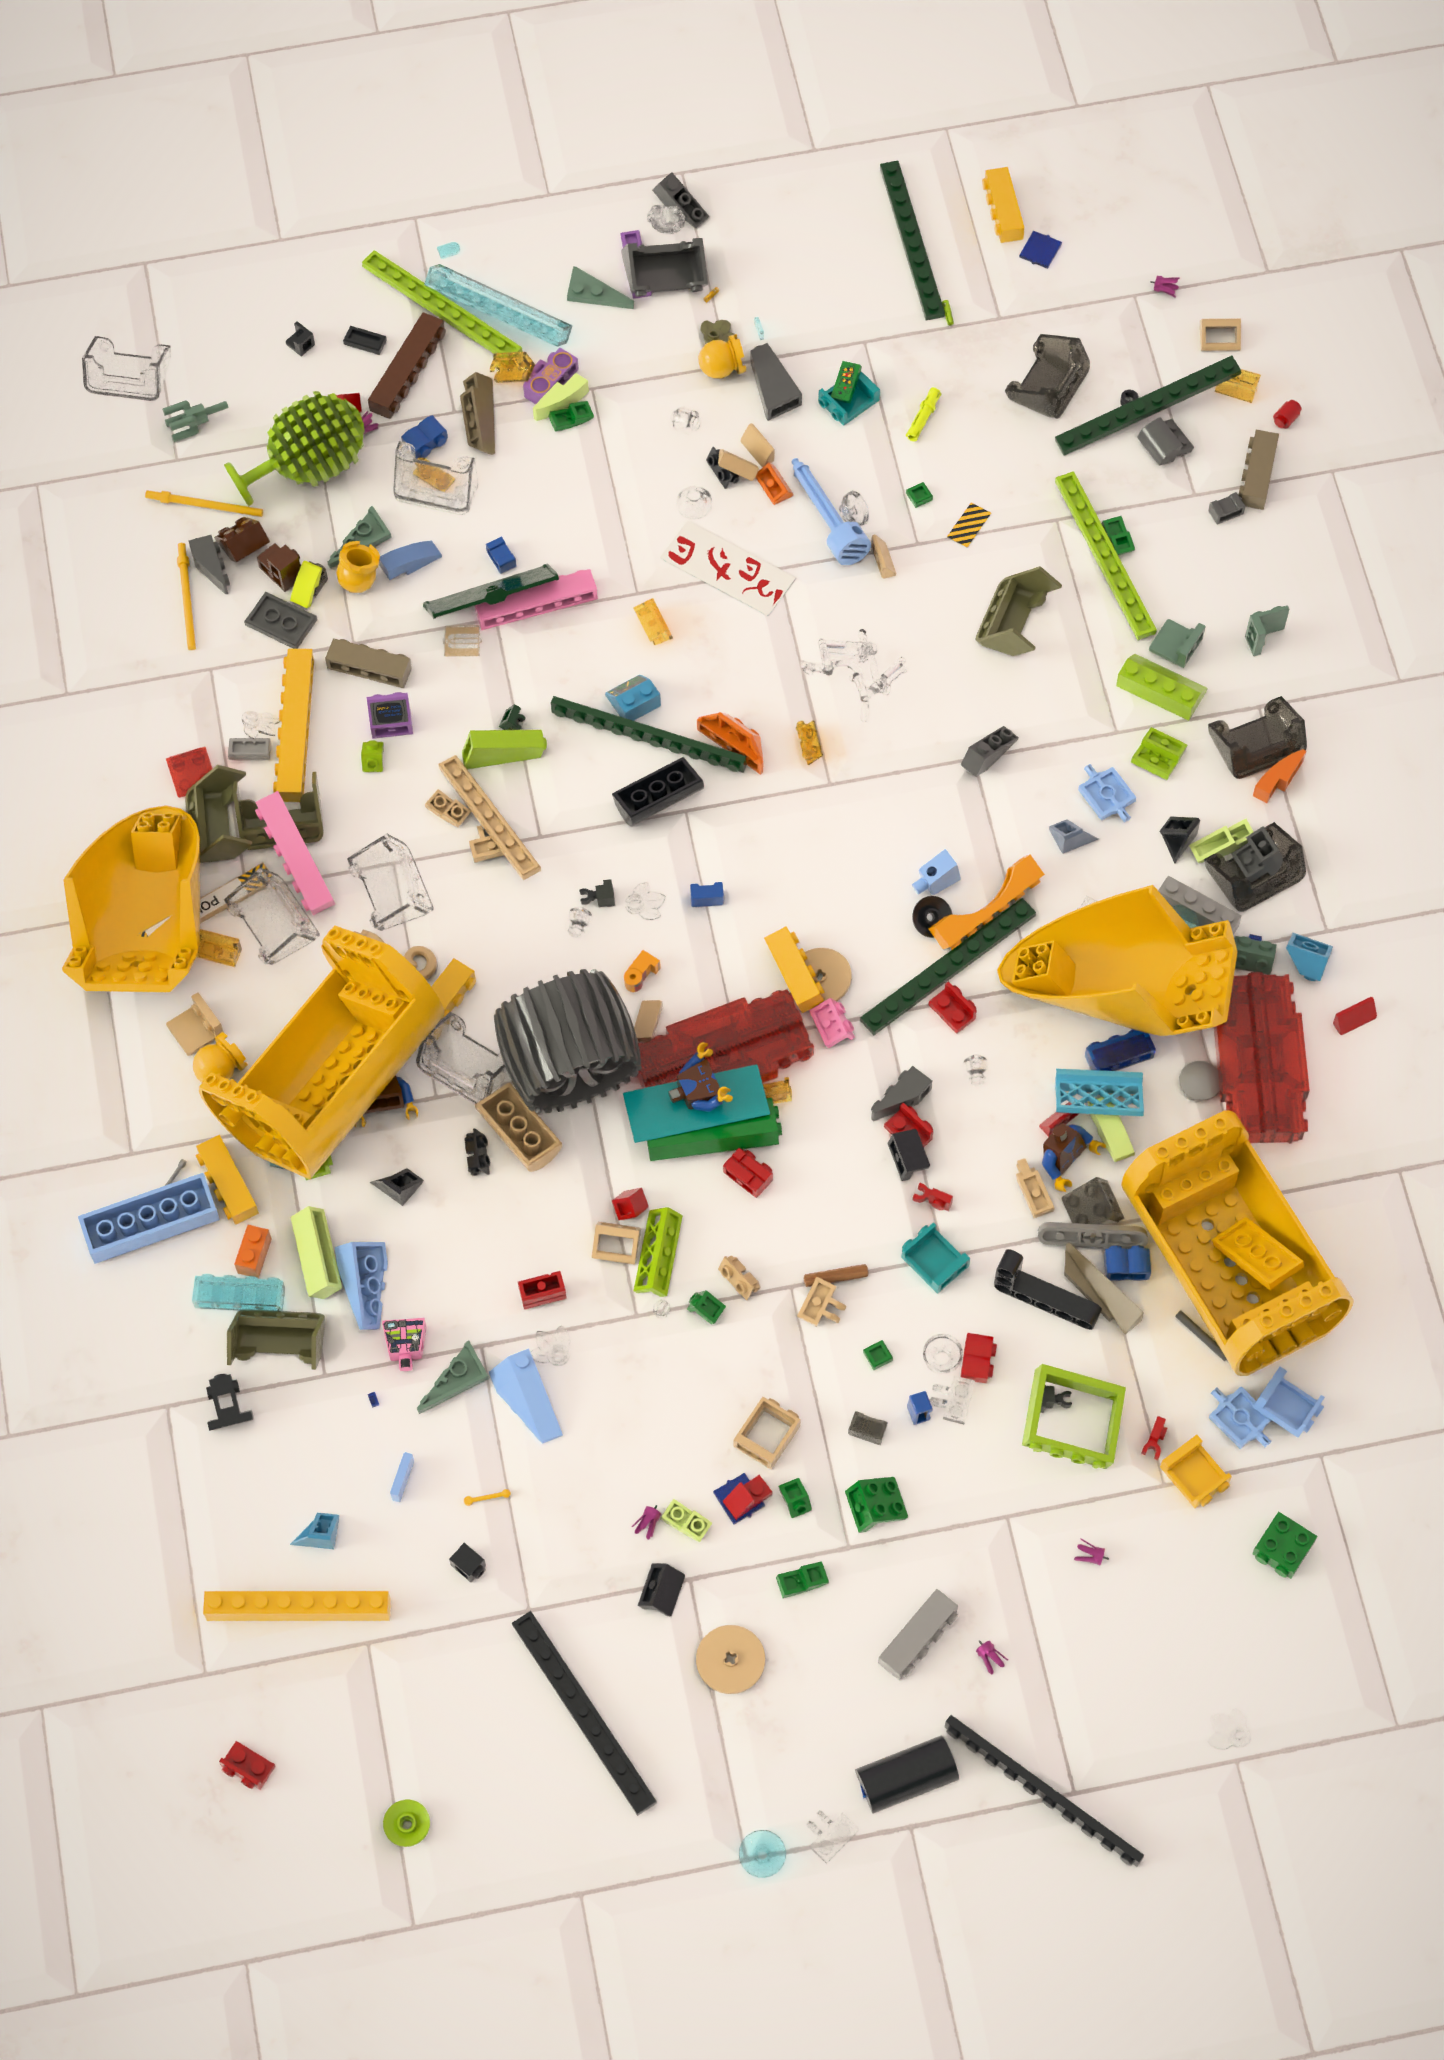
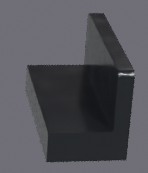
(908, 1153)
(661, 1588)

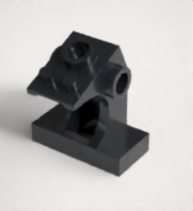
(221, 1385)

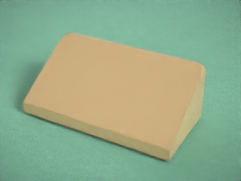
(758, 445)
(737, 465)
(882, 557)
(647, 1020)

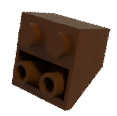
(242, 538)

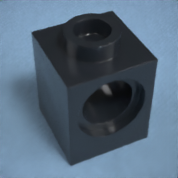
(468, 1562)

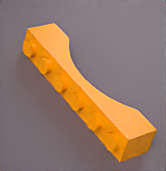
(1019, 877)

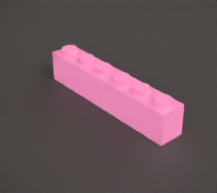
(538, 600)
(293, 849)

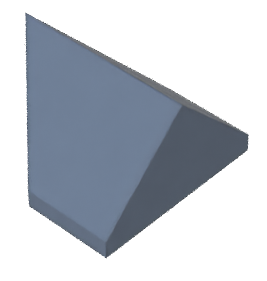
(1070, 836)

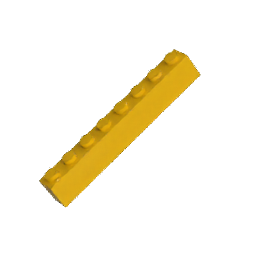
(295, 724)
(297, 1605)

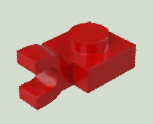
(937, 1198)
(1158, 1432)

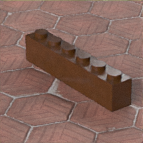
(406, 365)

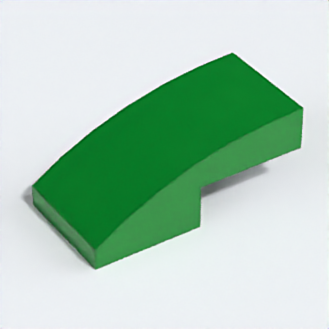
(573, 416)
(1118, 535)
(802, 1580)

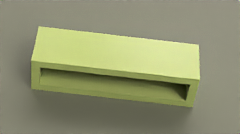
(316, 1252)

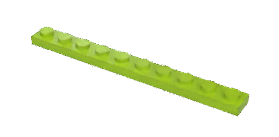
(438, 304)
(1105, 555)

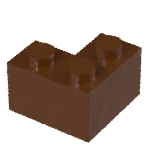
(280, 565)

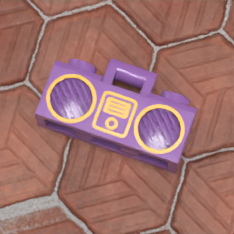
(558, 368)

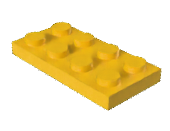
(1258, 1253)

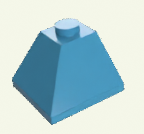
(1309, 956)

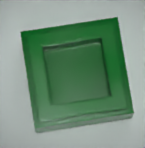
(919, 494)
(878, 1355)

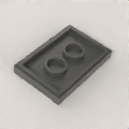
(280, 620)

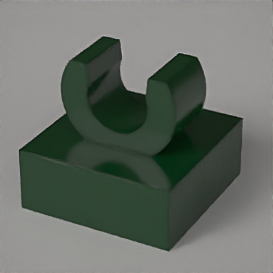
(510, 718)

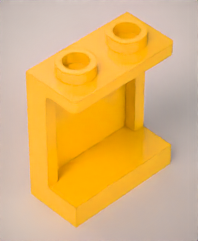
(1195, 1472)

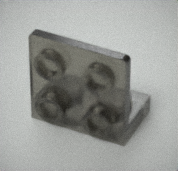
(1092, 1203)

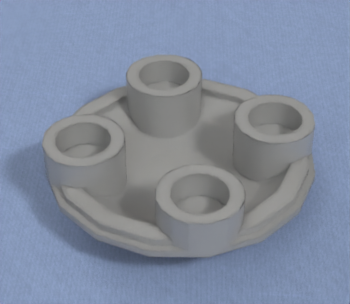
(1199, 1080)

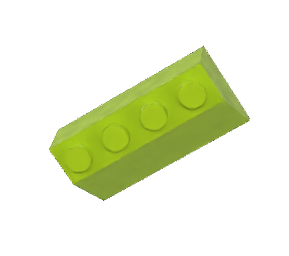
(1160, 686)

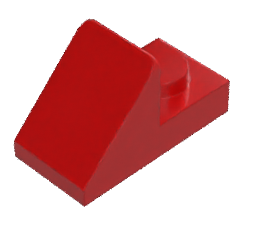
(747, 1496)

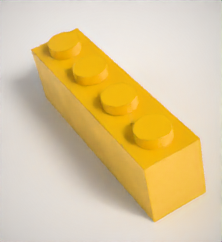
(1003, 204)
(794, 969)
(453, 984)
(227, 1179)

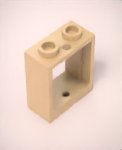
(754, 1450)

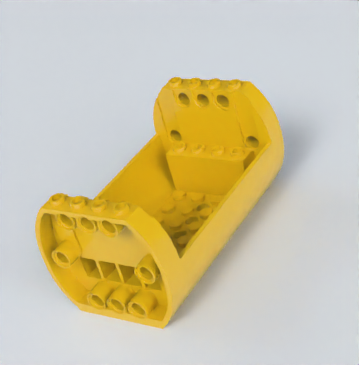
(329, 1056)
(1220, 1179)

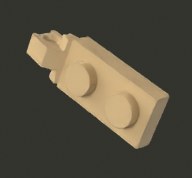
(1033, 1189)

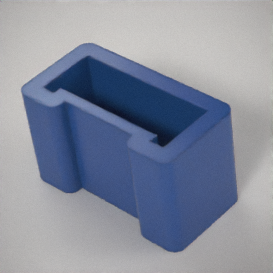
(501, 555)
(707, 895)
(919, 1407)

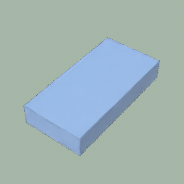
(402, 1477)

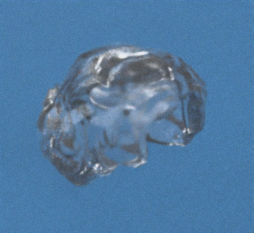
(666, 219)

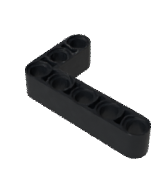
(1043, 1295)

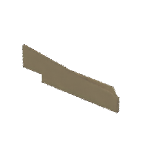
(479, 412)
(1101, 1290)

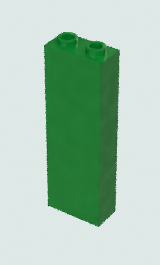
(727, 1137)

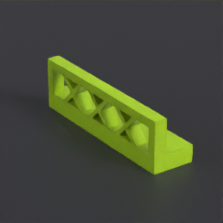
(662, 1251)

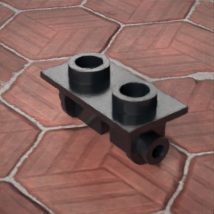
(723, 475)
(480, 1161)

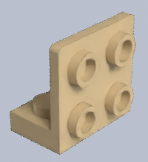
(195, 1026)

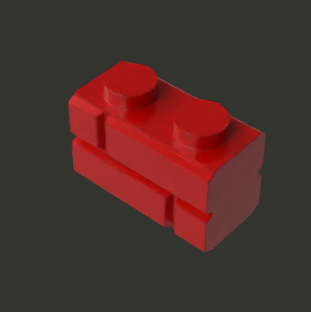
(748, 1172)
(542, 1290)

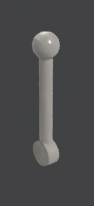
(182, 1163)

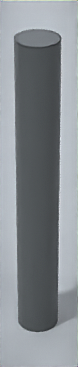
(1203, 1336)

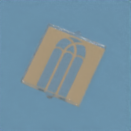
(462, 640)

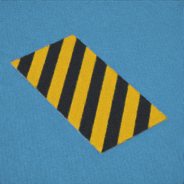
(969, 524)

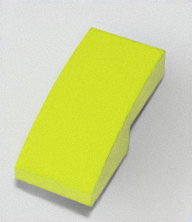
(305, 584)

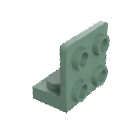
(1263, 623)
(1177, 642)

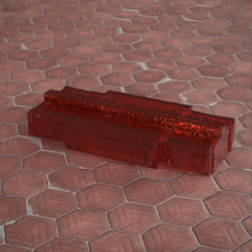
(740, 1035)
(1264, 1059)

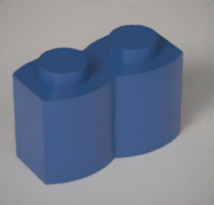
(426, 436)
(1127, 1263)

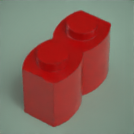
(977, 1357)

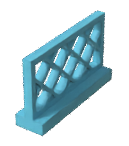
(1100, 1084)

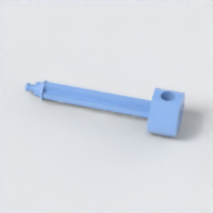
(846, 539)

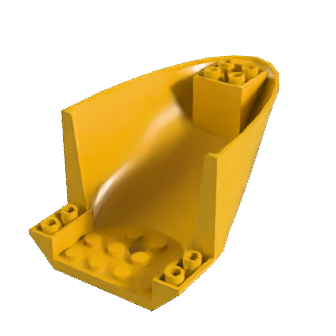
(125, 885)
(1128, 965)

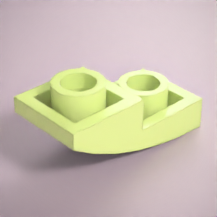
(685, 1520)

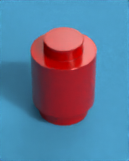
(1287, 414)

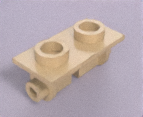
(732, 1270)

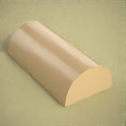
(519, 1127)

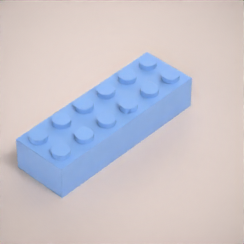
(148, 1218)

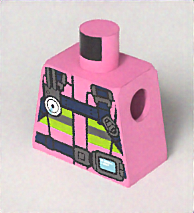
(405, 1340)

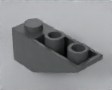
(673, 193)
(207, 562)
(988, 750)
(909, 1090)

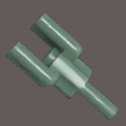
(191, 417)

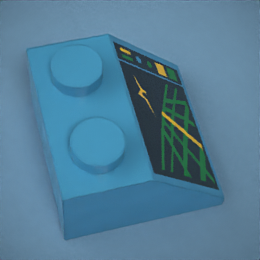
(634, 697)

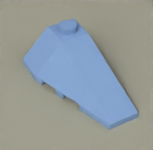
(362, 1272)
(523, 1390)

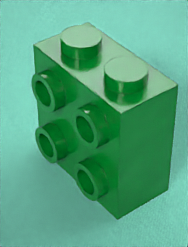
(1284, 1545)

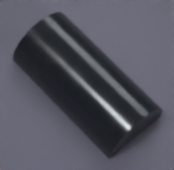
(657, 791)
(907, 1774)

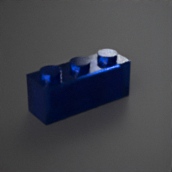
(1120, 1051)

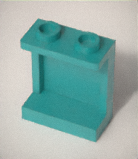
(864, 397)
(934, 1258)

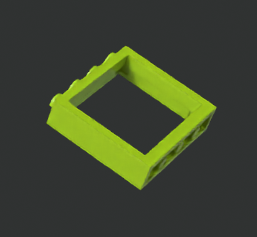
(1082, 1383)

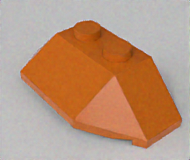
(734, 737)

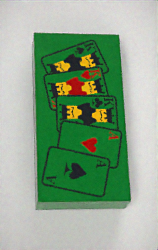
(846, 382)

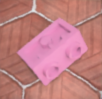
(832, 1022)

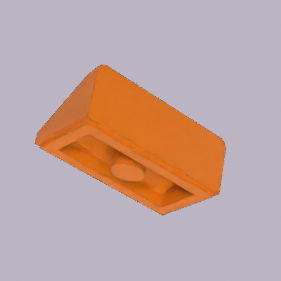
(773, 484)

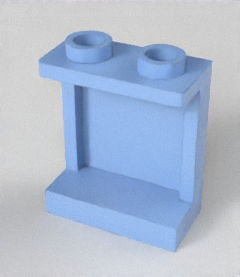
(1288, 1404)

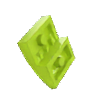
(1159, 753)

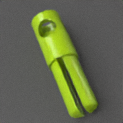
(948, 313)

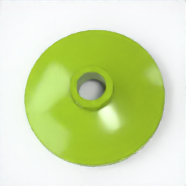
(405, 1811)

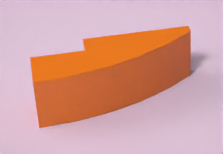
(1279, 776)

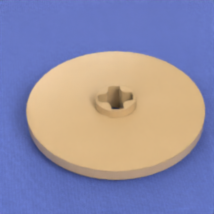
(835, 971)
(729, 1677)

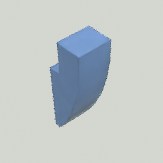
(408, 558)

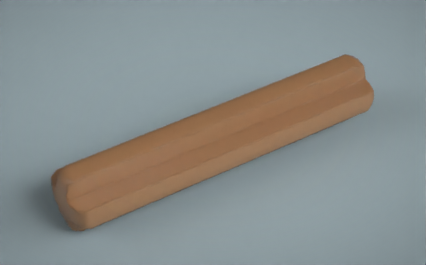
(837, 1275)

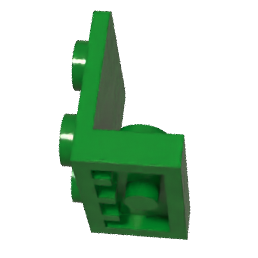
(875, 1502)

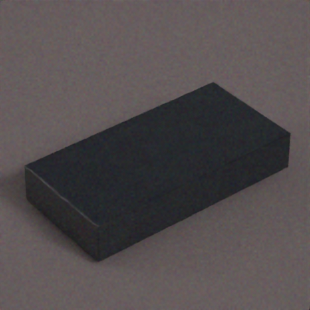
(364, 340)

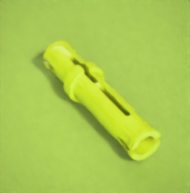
(926, 408)

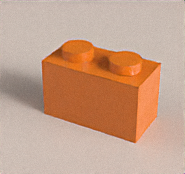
(253, 1251)

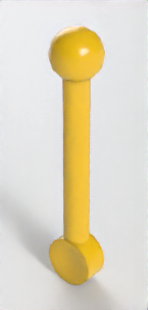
(469, 1500)

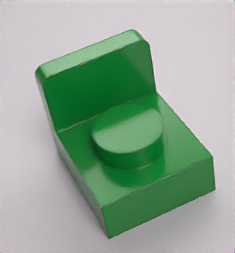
(706, 1306)
(795, 1497)

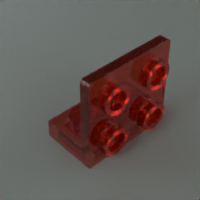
(188, 768)

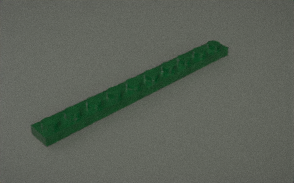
(912, 240)
(1148, 405)
(649, 734)
(947, 966)

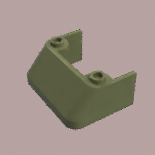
(1011, 608)
(208, 807)
(307, 819)
(276, 1333)

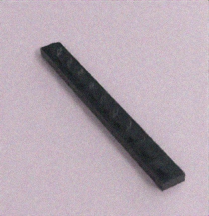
(584, 1713)
(1050, 1797)

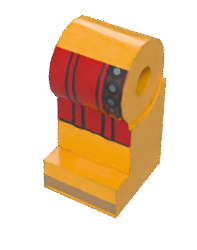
(640, 970)

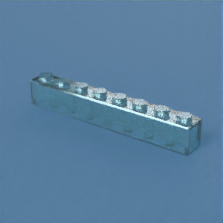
(498, 305)

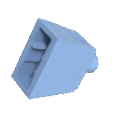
(937, 874)

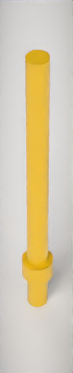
(167, 497)
(183, 564)

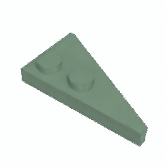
(589, 290)
(368, 531)
(462, 1374)

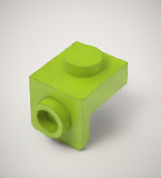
(372, 756)

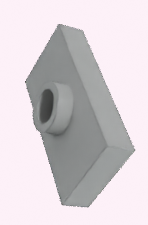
(249, 749)

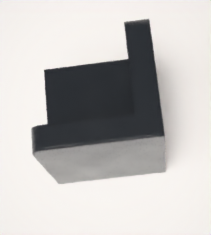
(301, 340)

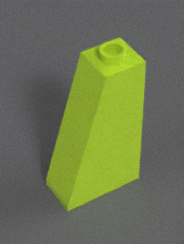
(501, 747)

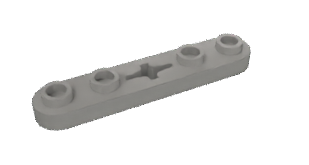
(1079, 1235)

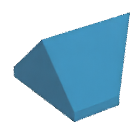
(320, 1532)

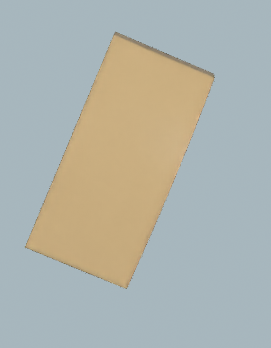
(447, 809)

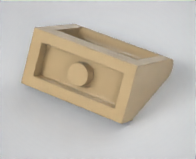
(1220, 324)
(620, 1231)

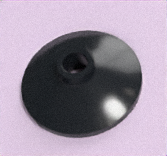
(929, 905)

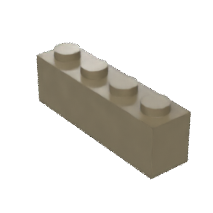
(1259, 469)
(368, 663)

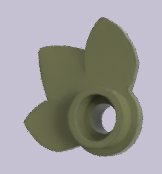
(716, 331)

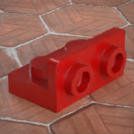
(953, 1008)
(908, 1119)
(247, 1765)

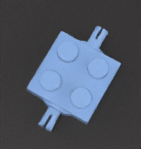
(1107, 793)
(1238, 1418)

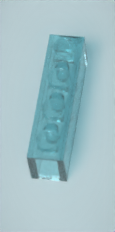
(238, 1293)

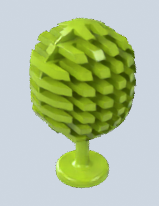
(308, 443)

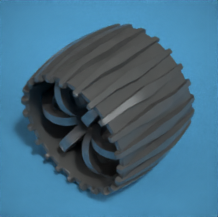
(567, 1041)

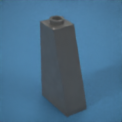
(773, 382)

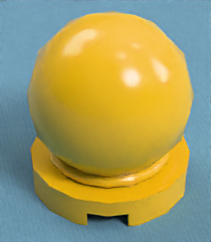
(720, 358)
(357, 567)
(218, 1058)

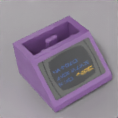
(389, 715)

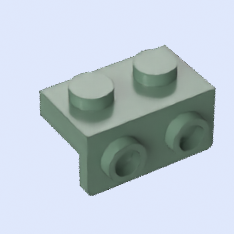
(1254, 955)

